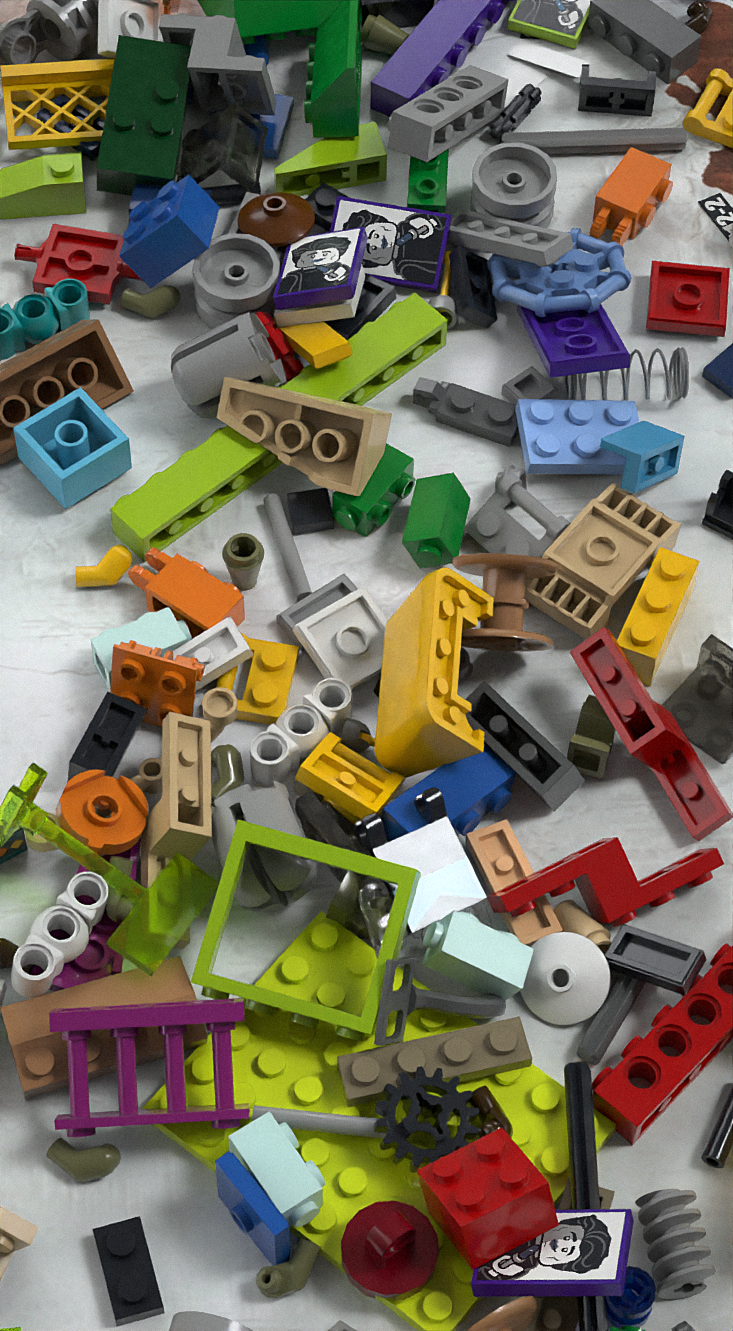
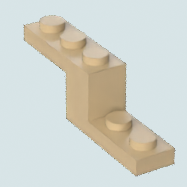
(184, 813)

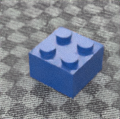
(169, 230)

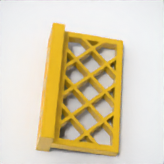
(46, 82)

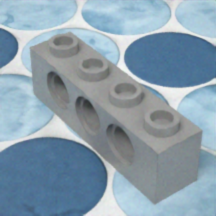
(447, 113)

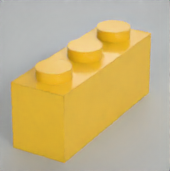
(657, 612)

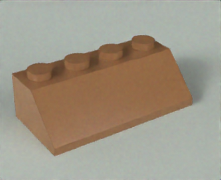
(53, 370)
(43, 1055)

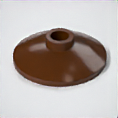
(277, 218)

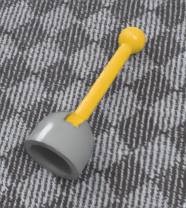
(443, 302)

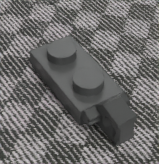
(468, 410)

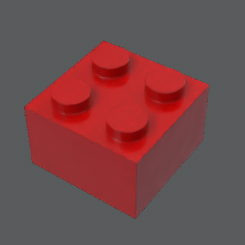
(488, 1198)

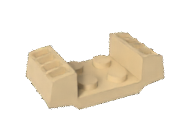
(600, 559)

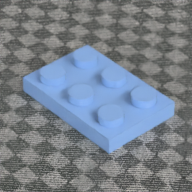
(568, 434)

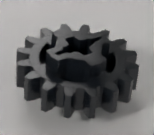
(417, 1101)

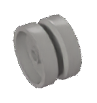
(514, 184)
(235, 278)

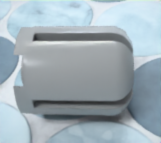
(229, 350)
(264, 871)

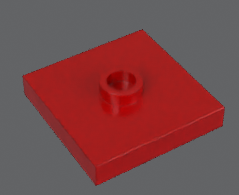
(688, 298)

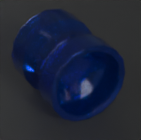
(630, 1308)

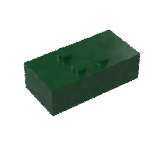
(144, 115)

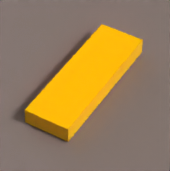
(316, 343)

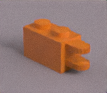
(631, 196)
(187, 591)

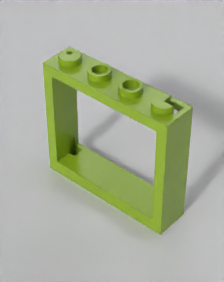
(265, 1000)

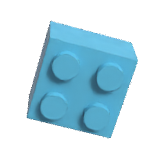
(73, 447)

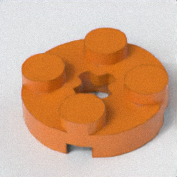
(101, 834)

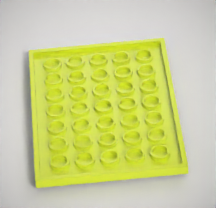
(297, 1069)

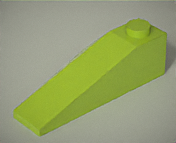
(43, 187)

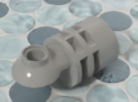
(55, 25)

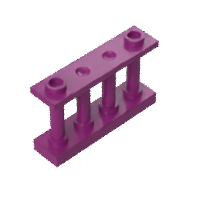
(124, 1026)

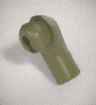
(153, 303)
(229, 768)
(117, 904)
(84, 1164)
(290, 1275)

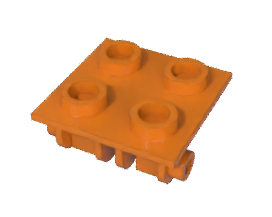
(154, 681)

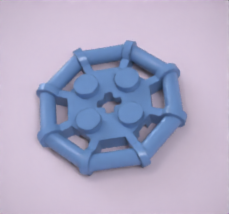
(566, 285)

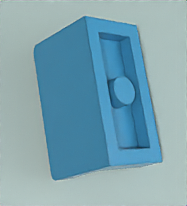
(649, 451)

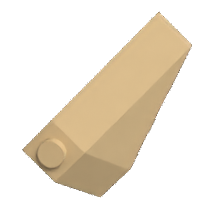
(319, 436)

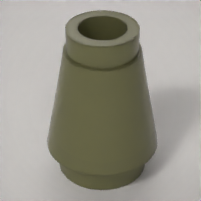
(382, 35)
(243, 559)

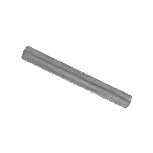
(601, 140)

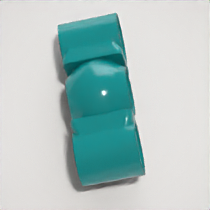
(39, 317)

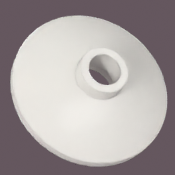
(587, 979)

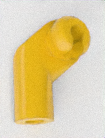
(108, 570)

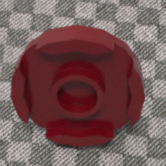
(389, 1250)

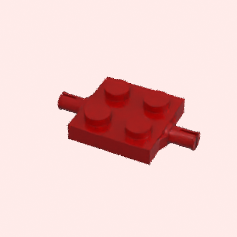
(81, 256)

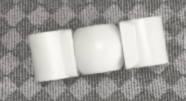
(291, 747)
(53, 953)

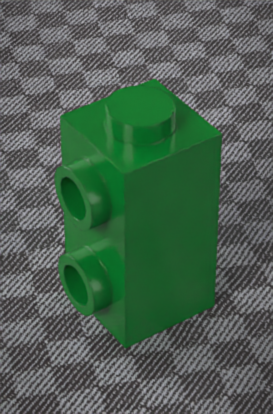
(428, 183)
(388, 484)
(436, 520)

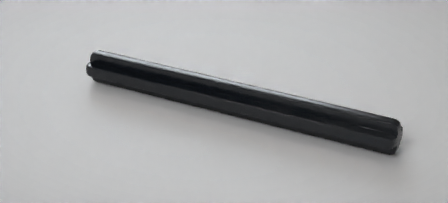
(583, 1172)

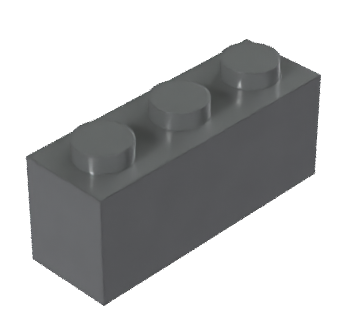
(646, 35)
(522, 747)

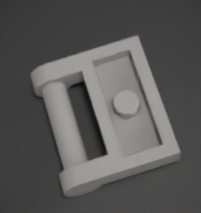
(502, 533)

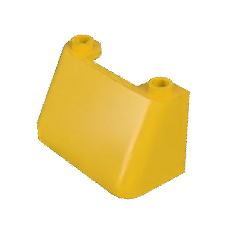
(418, 705)

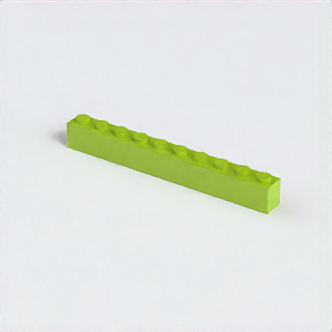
(231, 463)

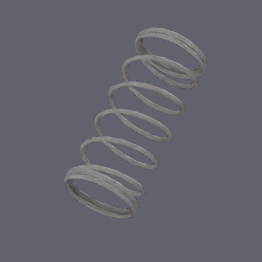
(678, 364)

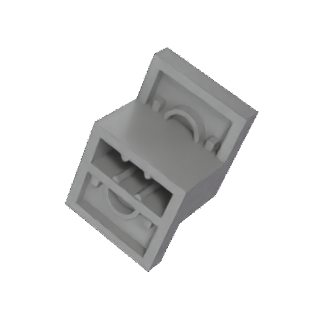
(219, 64)

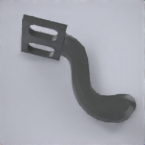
(410, 998)

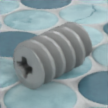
(673, 1242)

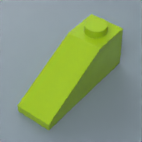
(335, 161)

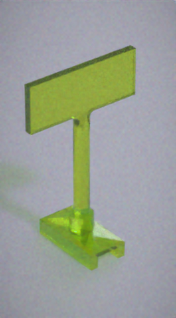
(160, 911)

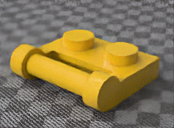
(695, 120)
(267, 682)
(348, 778)

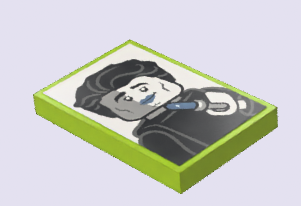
(551, 20)

